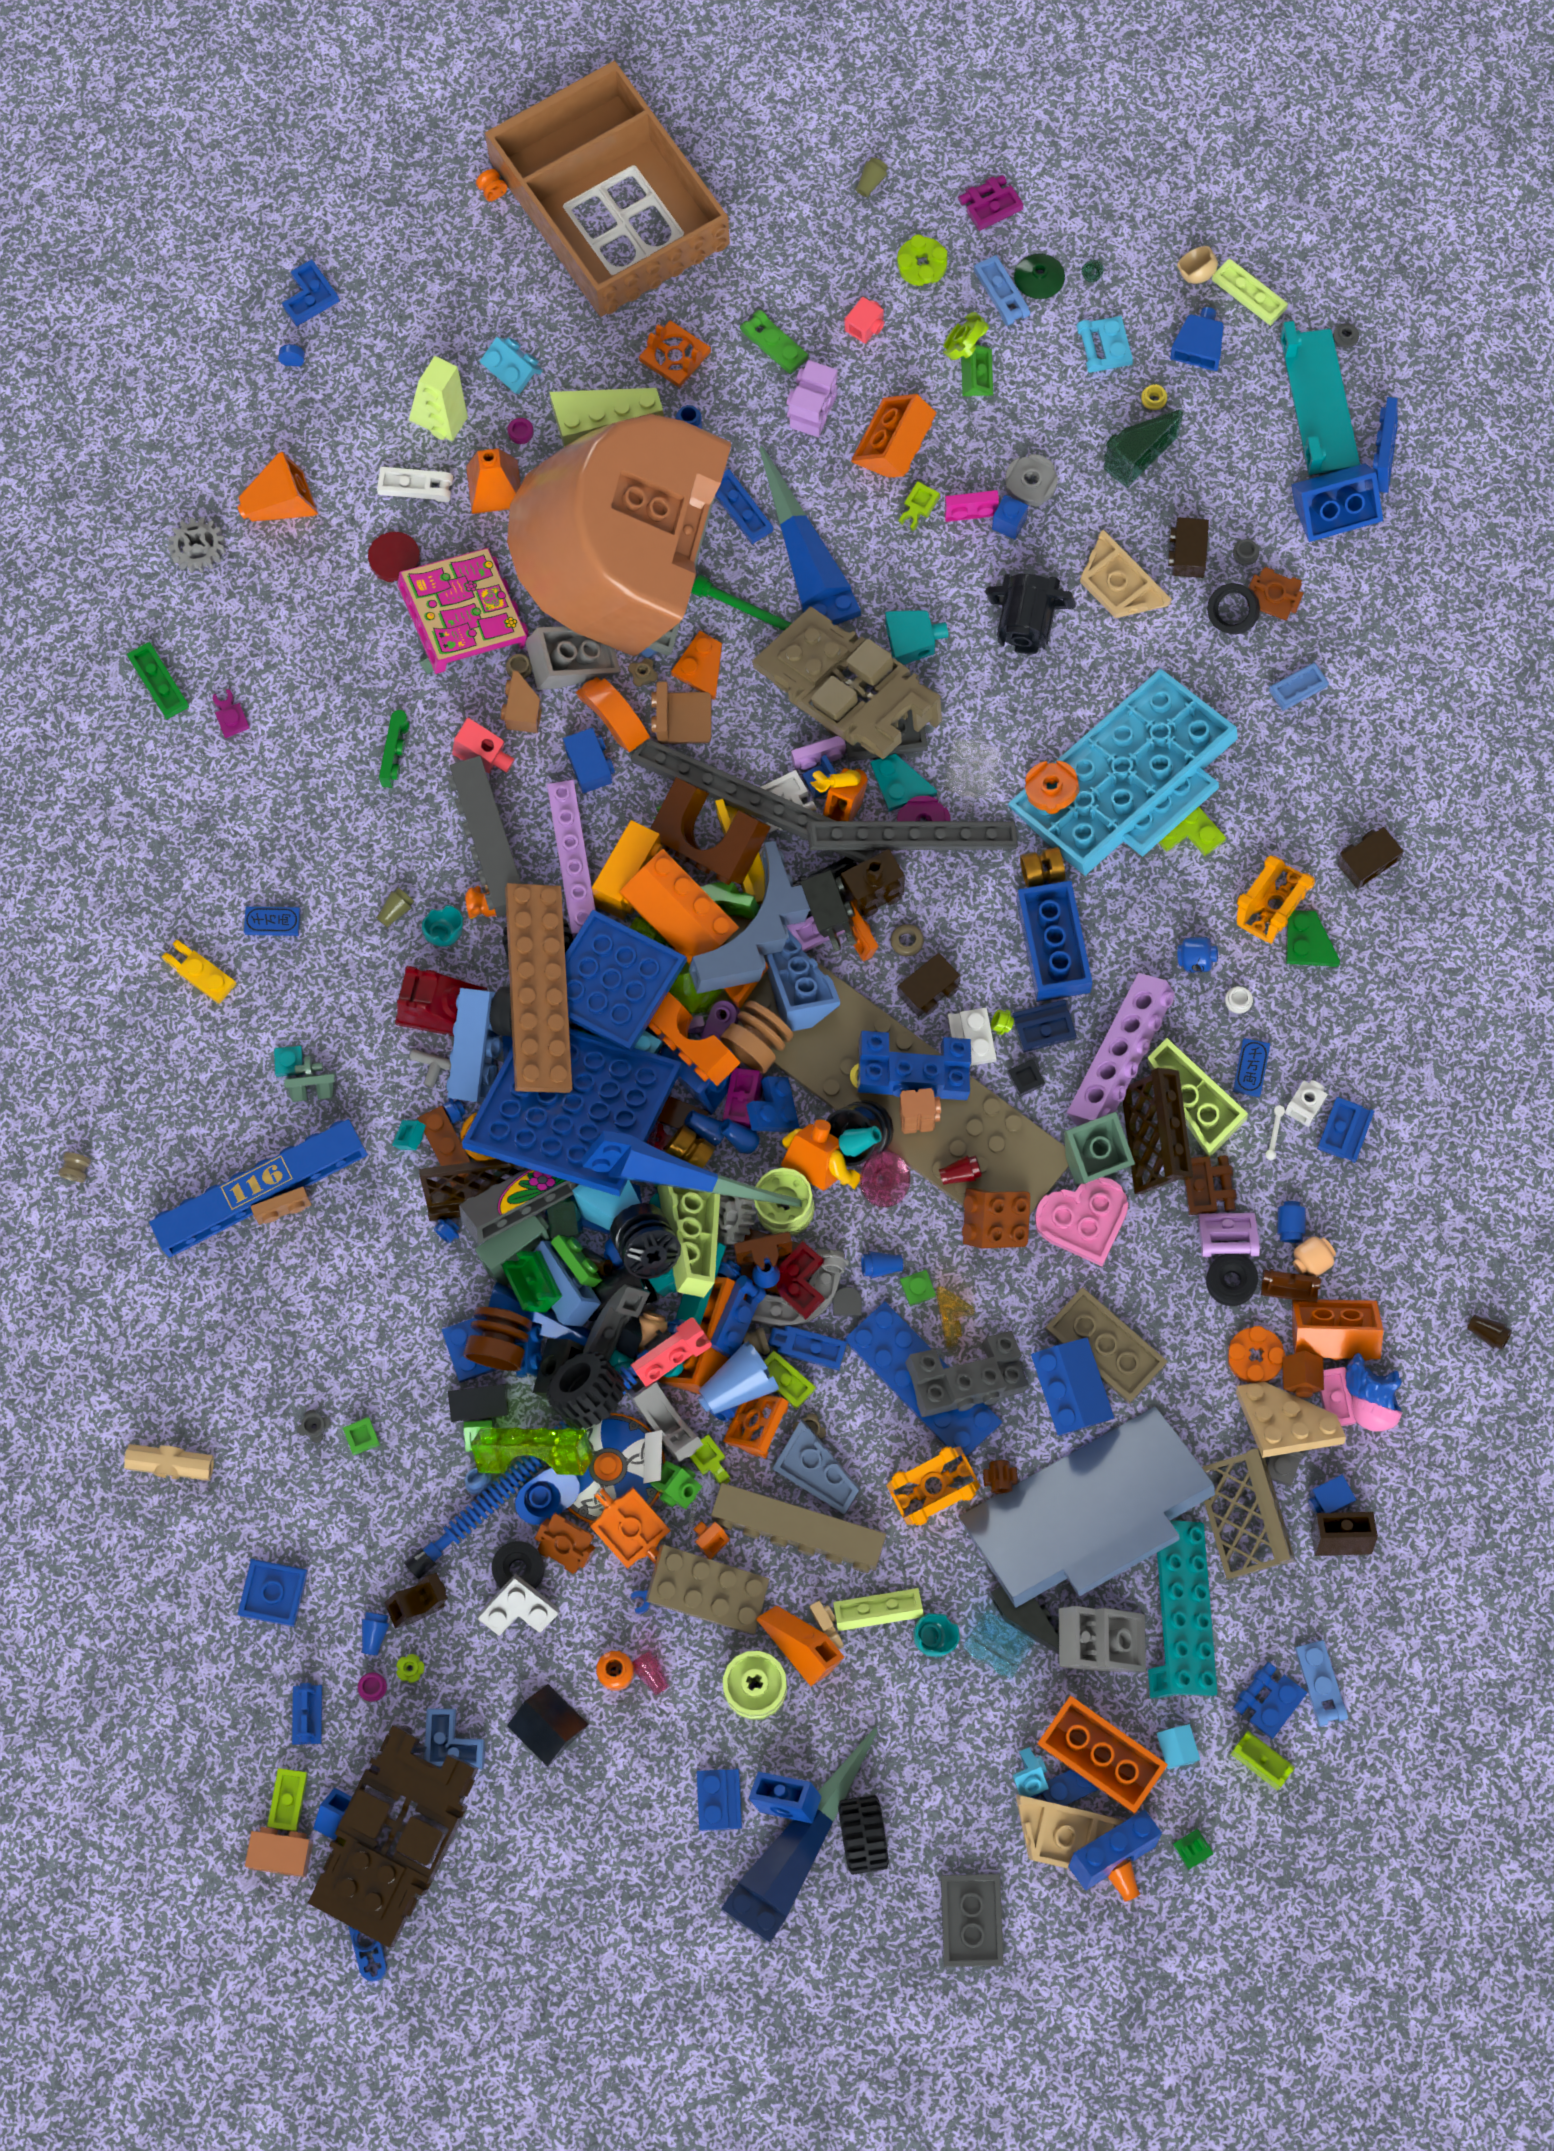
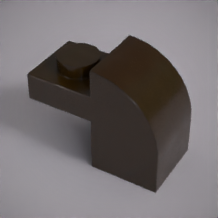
(417, 1601)

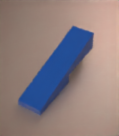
(506, 1299)

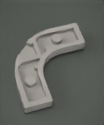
(777, 1313)

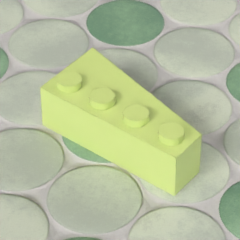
(439, 400)
(592, 409)
(695, 1223)

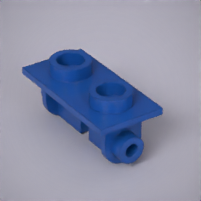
(532, 1352)
(307, 1714)

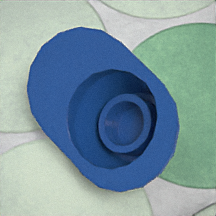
(545, 1496)

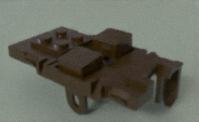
(367, 1883)

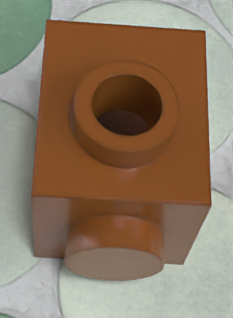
(1303, 1374)

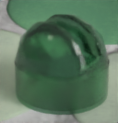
(1088, 268)

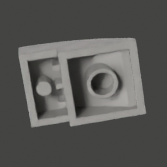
(1101, 1639)

